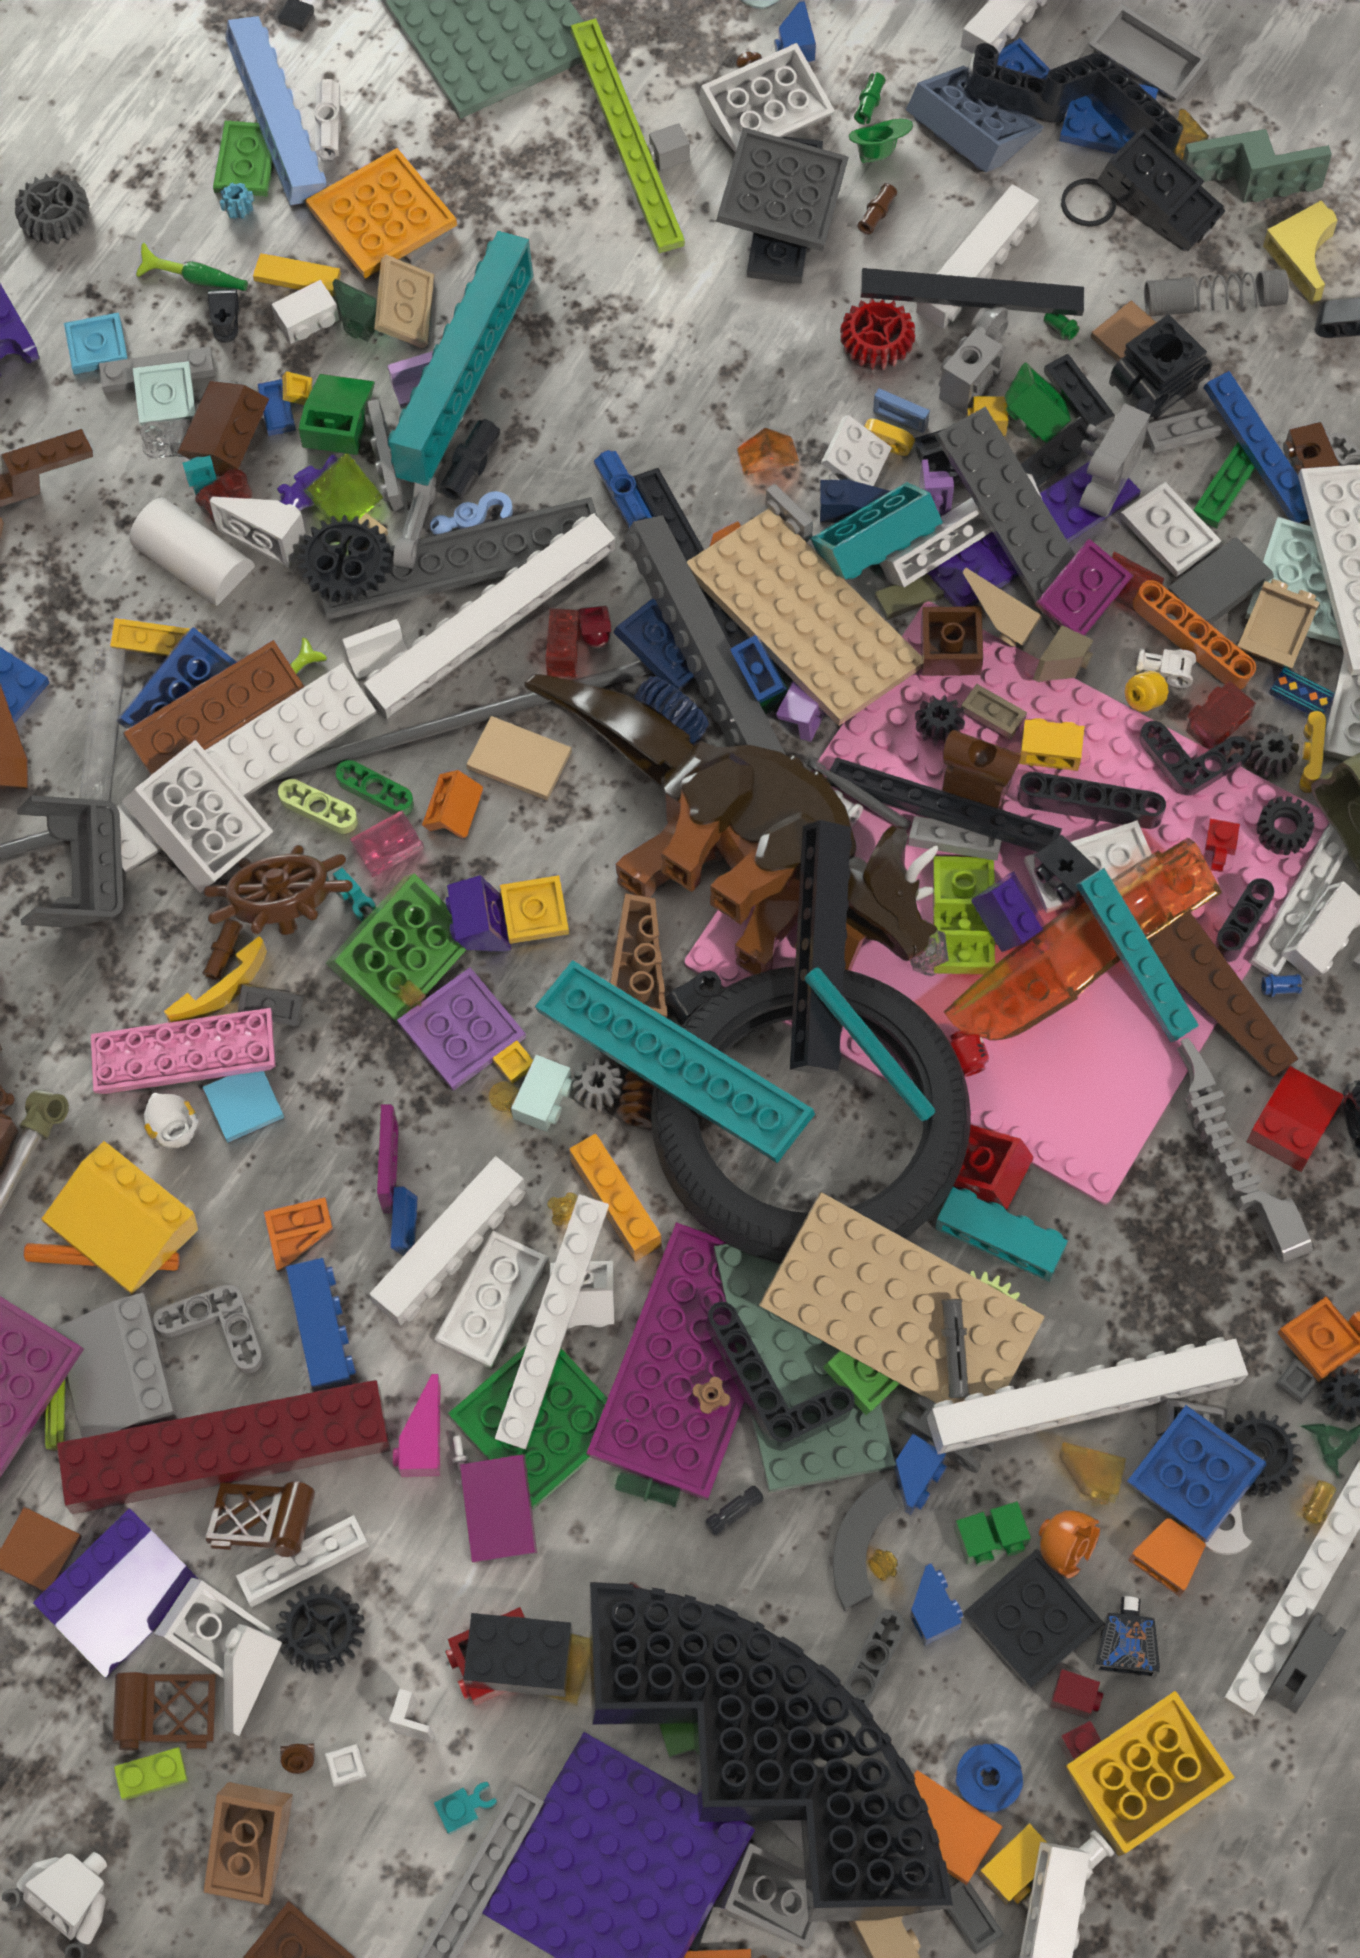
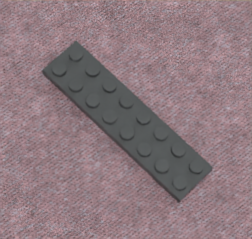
(1007, 501)

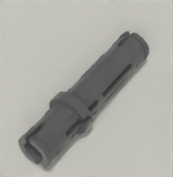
(955, 1348)

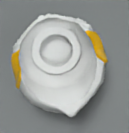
(170, 1120)

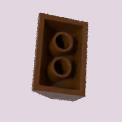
(223, 425)

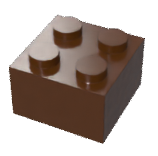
(951, 641)

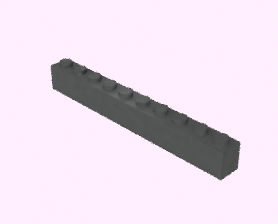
(698, 635)

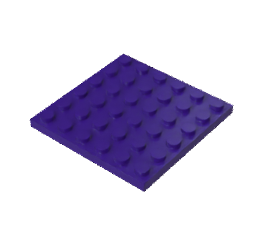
(615, 1863)

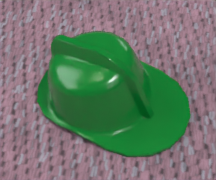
(879, 140)

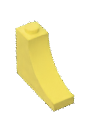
(1295, 244)

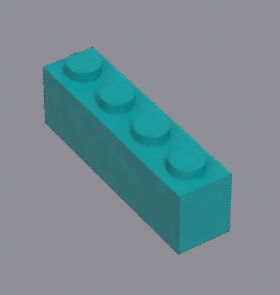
(1001, 1233)

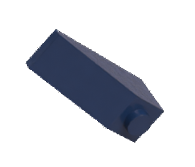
(845, 497)

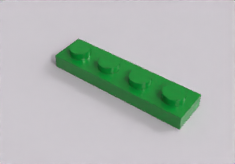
(1225, 487)

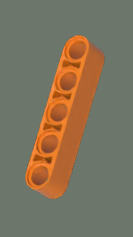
(1190, 621)

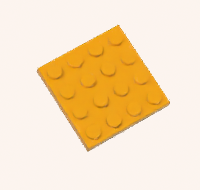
(381, 212)

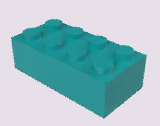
(877, 530)

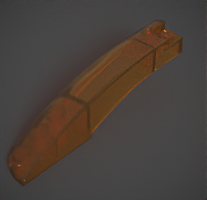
(1074, 949)

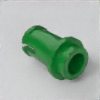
(1067, 328)

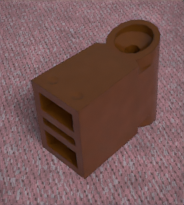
(978, 769)

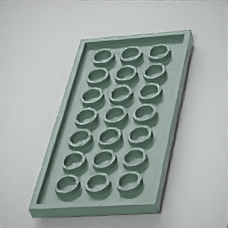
(796, 1365)

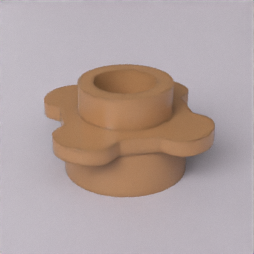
(708, 1404)

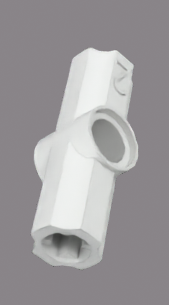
(327, 119)

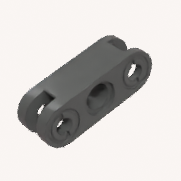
(921, 1429)
(1306, 1662)

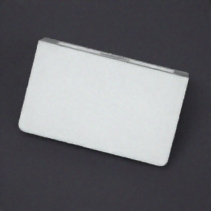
(373, 648)
(403, 1716)

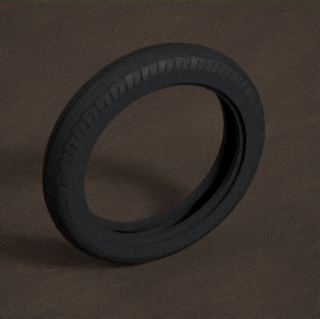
(902, 1028)

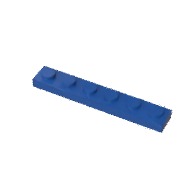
(1258, 445)

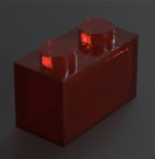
(1220, 716)

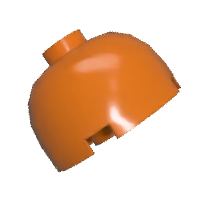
(1067, 1540)

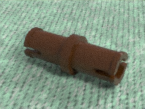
(877, 208)
(222, 949)

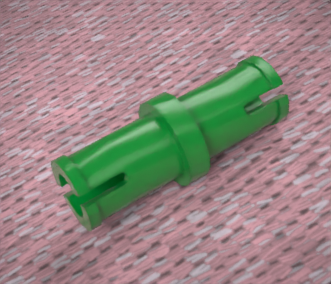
(869, 98)

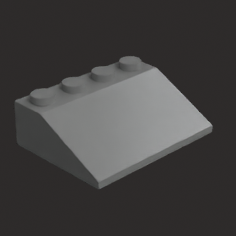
(121, 1372)

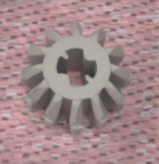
(594, 1095)

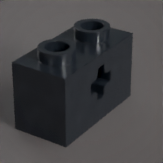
(1062, 868)

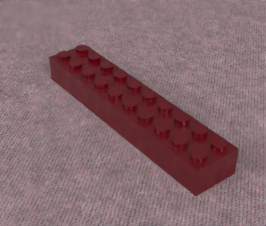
(223, 1447)

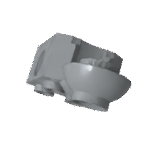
(976, 361)

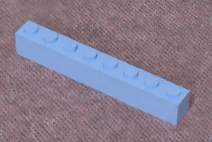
(274, 109)

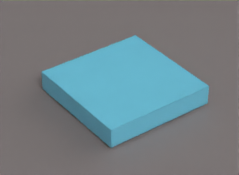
(95, 342)
(243, 1104)

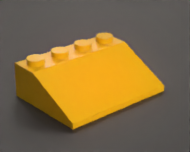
(120, 1218)
(1148, 1773)

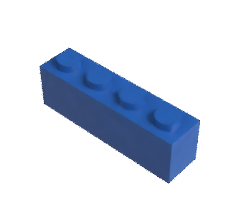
(319, 1325)

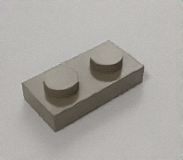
(993, 711)

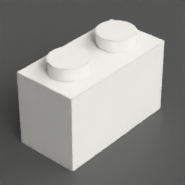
(305, 312)

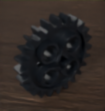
(369, 563)

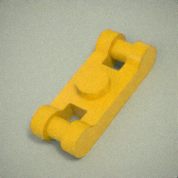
(1313, 750)

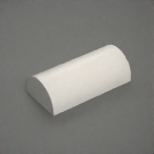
(189, 550)

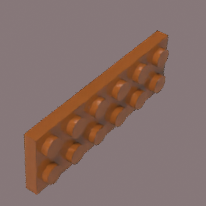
(215, 707)

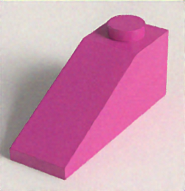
(420, 1438)

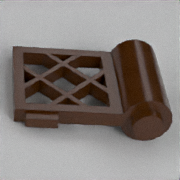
(285, 1523)
(135, 1710)

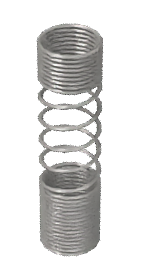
(1178, 294)

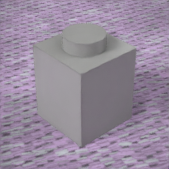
(669, 146)

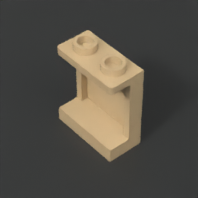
(1278, 624)

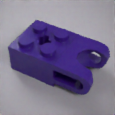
(13, 333)

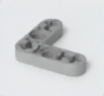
(225, 1315)

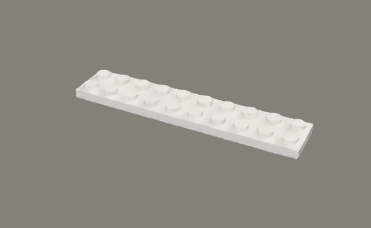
(270, 745)

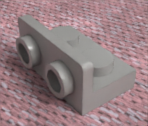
(789, 511)

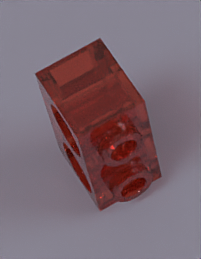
(563, 643)

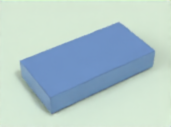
(901, 410)

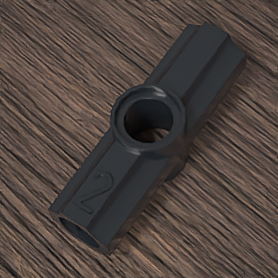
(469, 459)

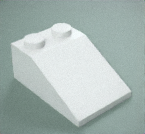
(261, 525)
(202, 1623)

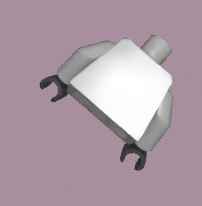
(65, 1895)

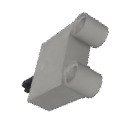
(1115, 456)

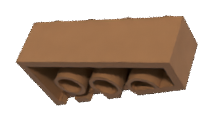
(637, 953)

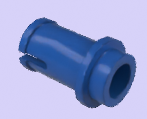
(1281, 984)

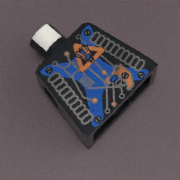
(1128, 1642)

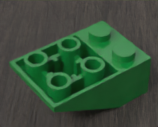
(335, 414)

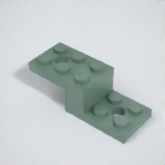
(1256, 167)

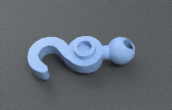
(470, 514)

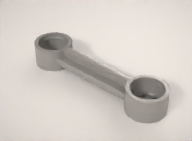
(406, 546)

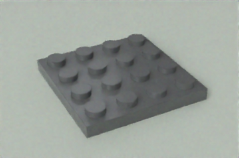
(782, 189)

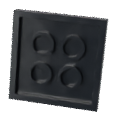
(1033, 1619)

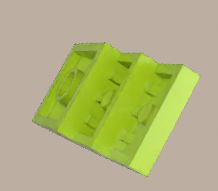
(967, 937)

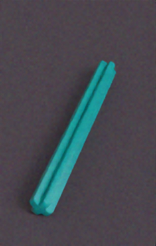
(870, 1044)

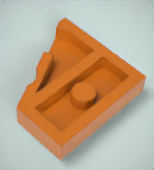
(296, 1229)

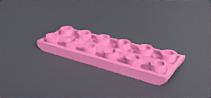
(182, 1051)

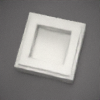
(346, 1765)

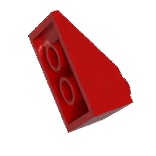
(1295, 1118)
(993, 1165)

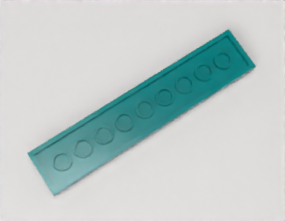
(675, 1061)

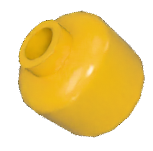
(1146, 691)

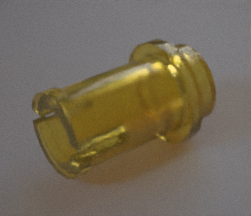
(1320, 1499)

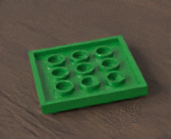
(560, 1431)

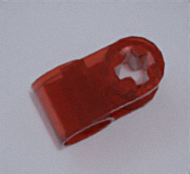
(224, 488)

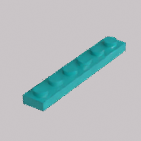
(1137, 955)

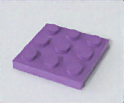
(461, 1028)

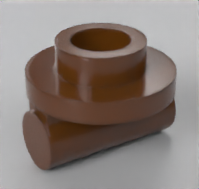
(297, 1757)

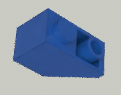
(915, 1470)
(932, 1609)

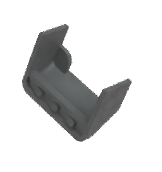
(95, 859)

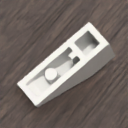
(245, 1670)

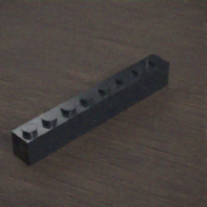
(820, 944)

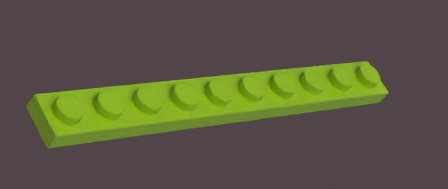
(627, 136)

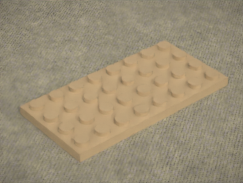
(805, 616)
(885, 1307)

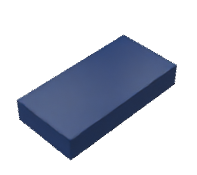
(277, 412)
(403, 1220)

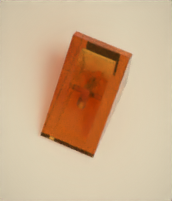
(767, 451)

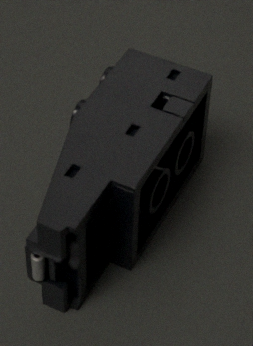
(1161, 190)

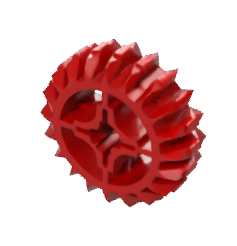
(873, 341)

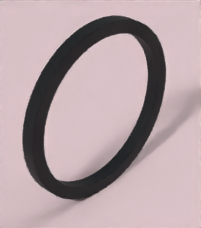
(1083, 222)

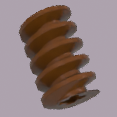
(636, 1101)

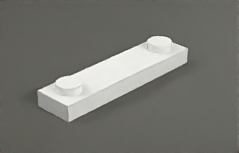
(315, 1556)

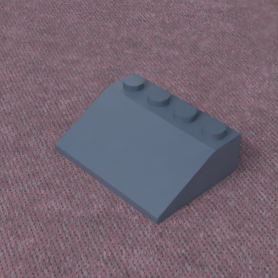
(974, 127)

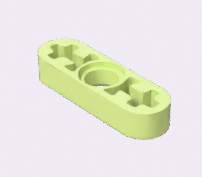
(310, 795)

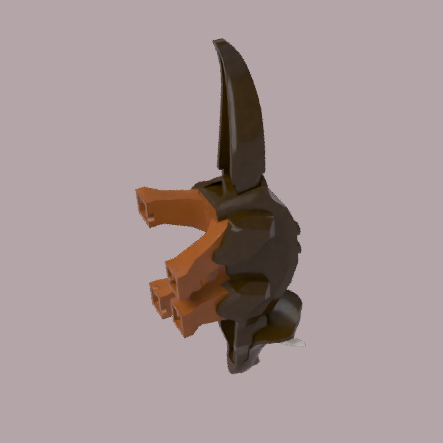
(751, 812)

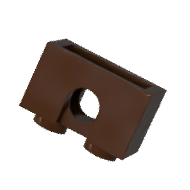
(1310, 443)

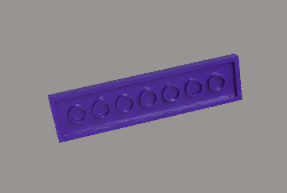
(990, 560)

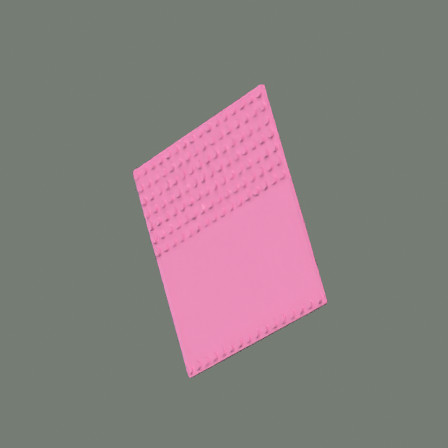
(1100, 1069)

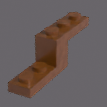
(23, 465)

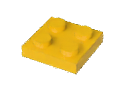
(534, 909)

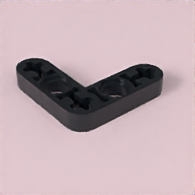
(1187, 766)

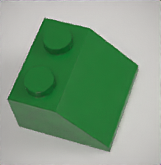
(1036, 404)

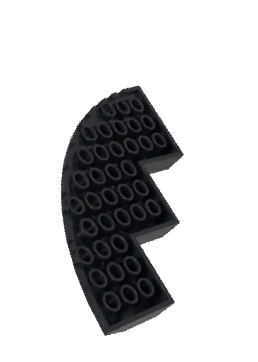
(782, 1735)

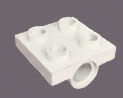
(855, 453)

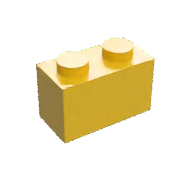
(1052, 744)
(1014, 1866)

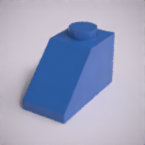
(798, 30)

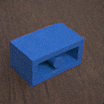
(758, 669)

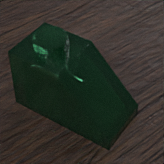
(355, 310)

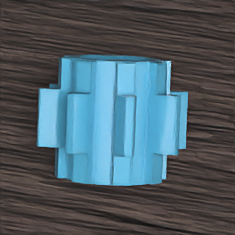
(236, 200)

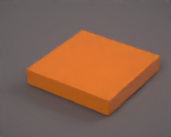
(1321, 1339)

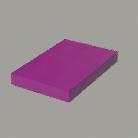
(1084, 589)
(387, 1157)
(498, 1508)

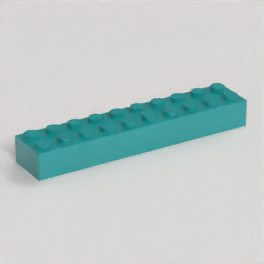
(461, 358)

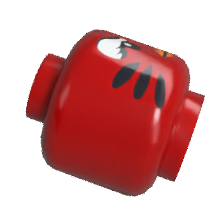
(970, 1052)

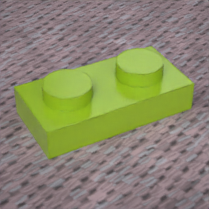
(151, 1774)

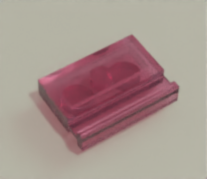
(387, 843)

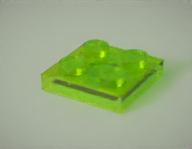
(343, 490)

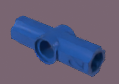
(616, 479)

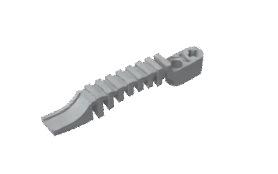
(1278, 1217)

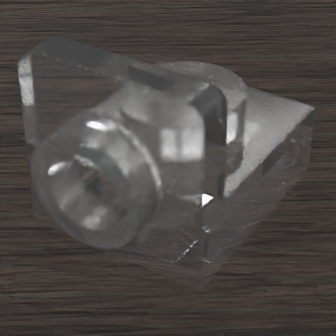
(933, 956)

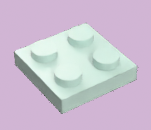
(164, 392)

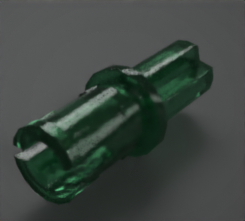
(647, 1489)

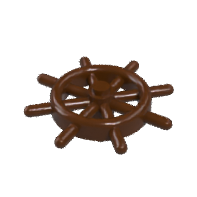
(278, 890)

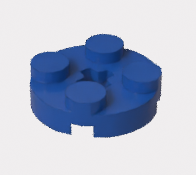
(988, 1758)

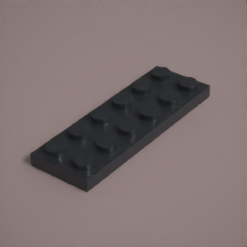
(778, 258)

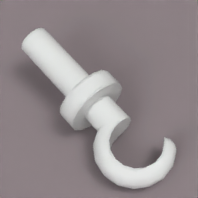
(460, 1458)

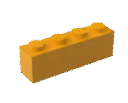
(609, 1186)

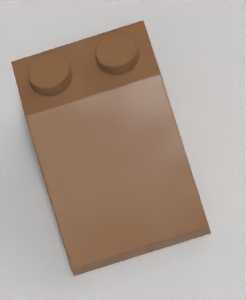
(247, 1842)

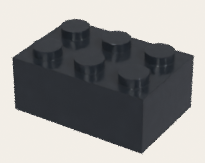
(518, 1654)

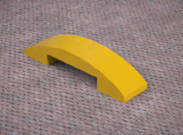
(225, 991)

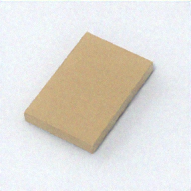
(404, 301)
(519, 758)

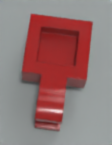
(1222, 840)

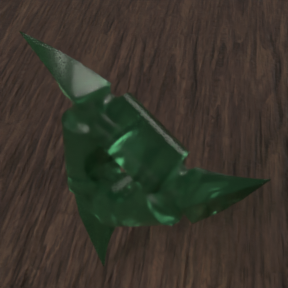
(1332, 1453)

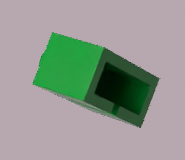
(991, 1535)

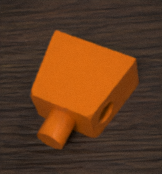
(1169, 1555)

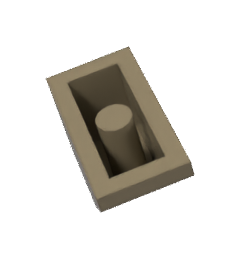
(1064, 656)

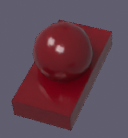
(595, 625)

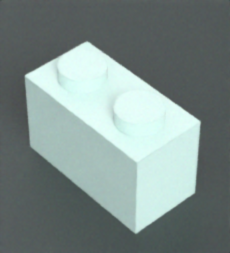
(542, 1093)

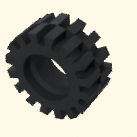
(1288, 810)

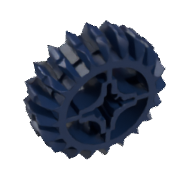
(673, 706)

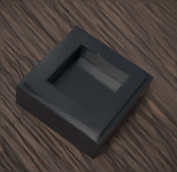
(296, 14)

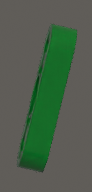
(369, 776)

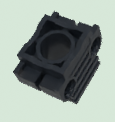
(1161, 365)

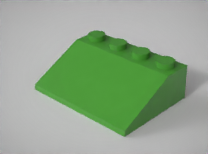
(398, 943)

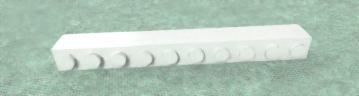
(489, 615)
(1086, 1395)

